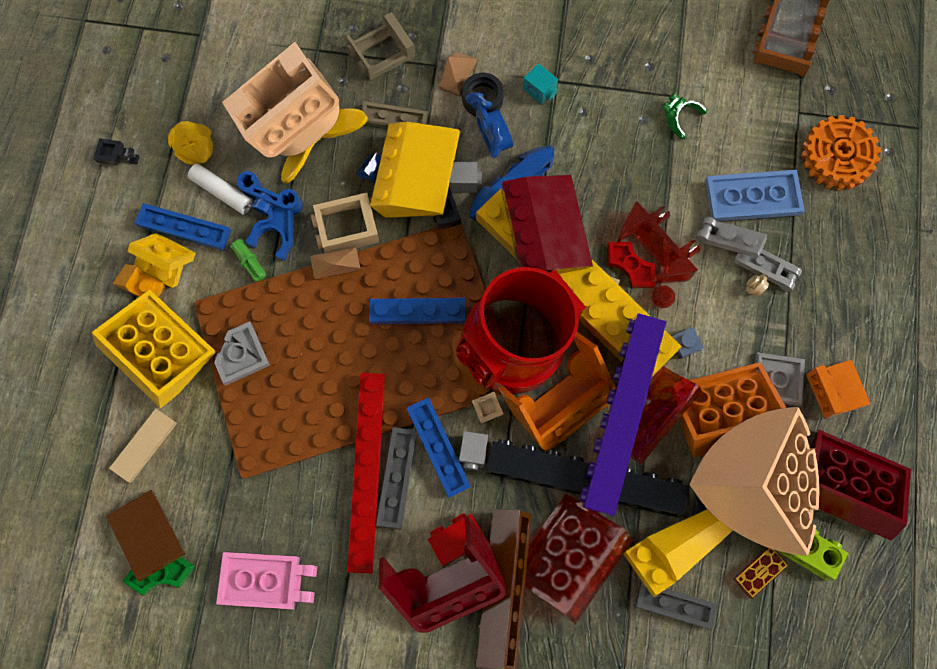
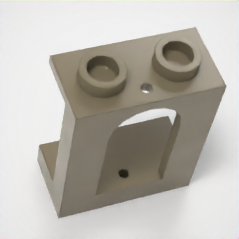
(391, 29)

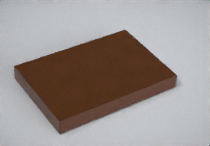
(145, 535)

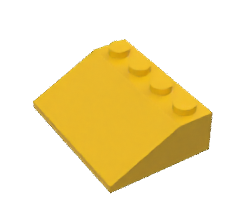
(414, 170)
(153, 347)

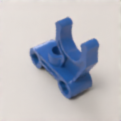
(275, 207)

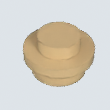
(757, 285)

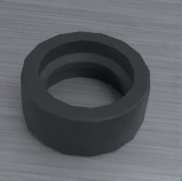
(487, 80)

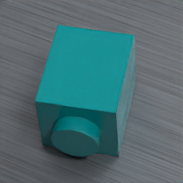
(540, 84)

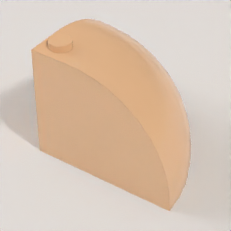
(764, 481)

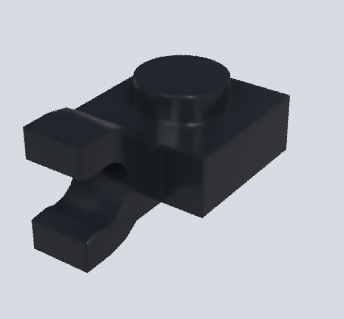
(113, 151)

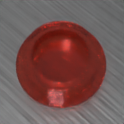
(663, 296)

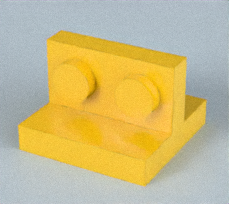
(161, 258)

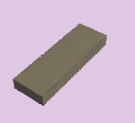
(382, 115)

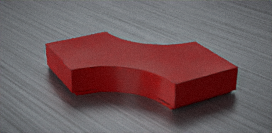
(637, 270)

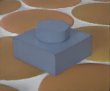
(689, 341)

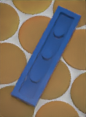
(183, 227)
(417, 311)
(438, 447)

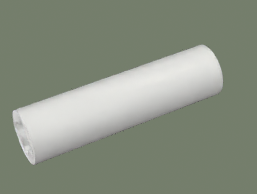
(220, 188)

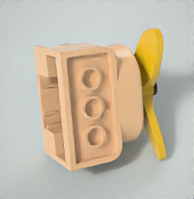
(289, 110)

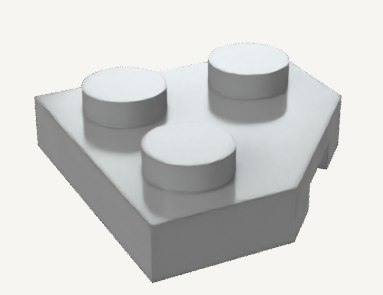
(240, 354)

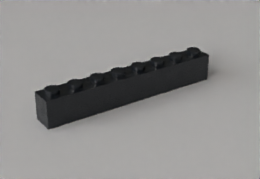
(569, 476)

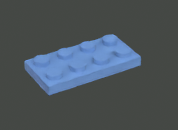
(754, 195)

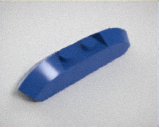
(532, 163)

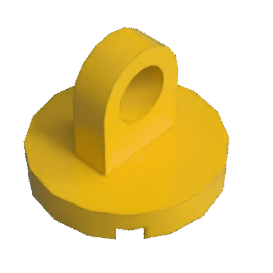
(191, 142)

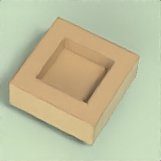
(487, 407)

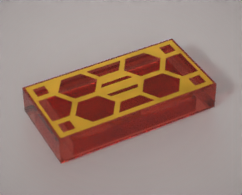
(760, 572)

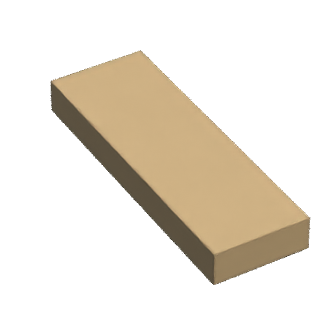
(143, 446)

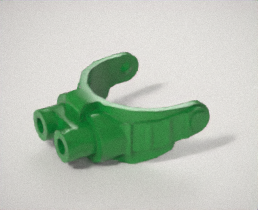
(672, 111)

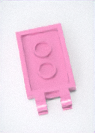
(263, 581)

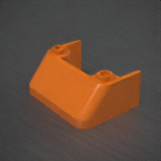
(569, 402)

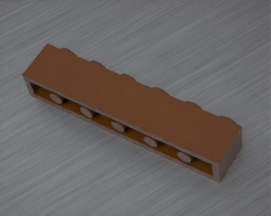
(502, 619)

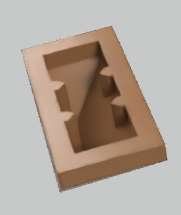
(457, 70)
(335, 262)

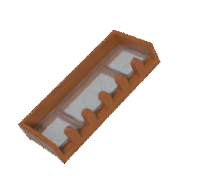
(790, 34)

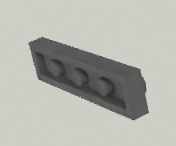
(396, 478)

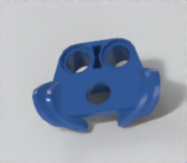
(491, 125)

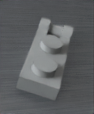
(732, 237)
(771, 267)

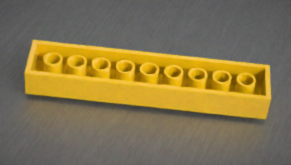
(605, 300)

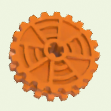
(840, 152)

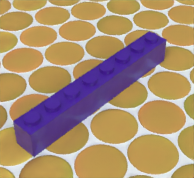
(624, 414)

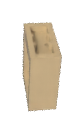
(356, 240)

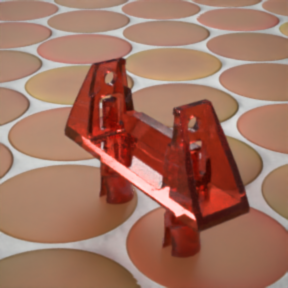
(647, 229)

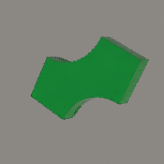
(172, 574)

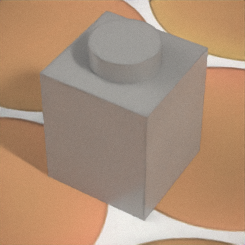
(465, 177)
(473, 450)

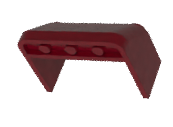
(449, 592)

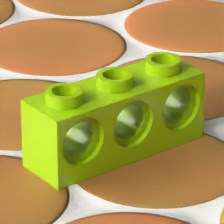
(814, 561)

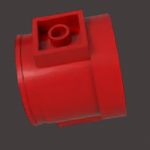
(496, 366)

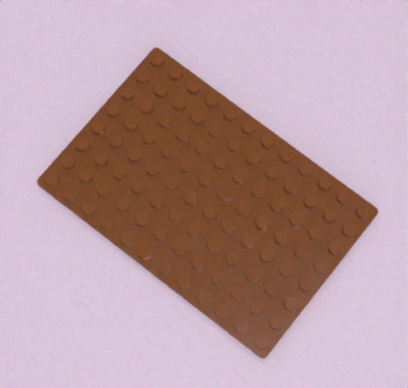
(323, 339)

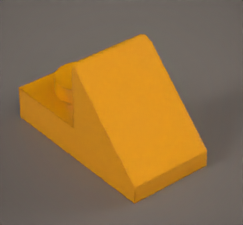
(137, 282)

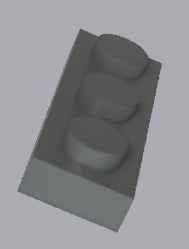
(677, 606)

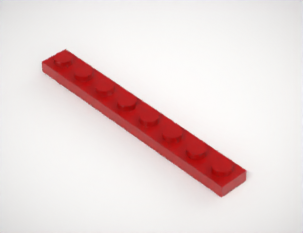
(366, 473)

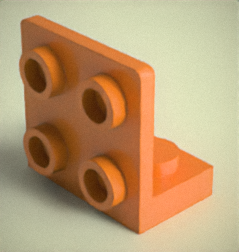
(837, 388)

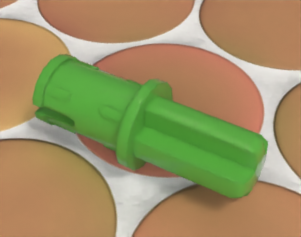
(248, 260)

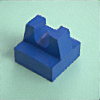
(368, 168)

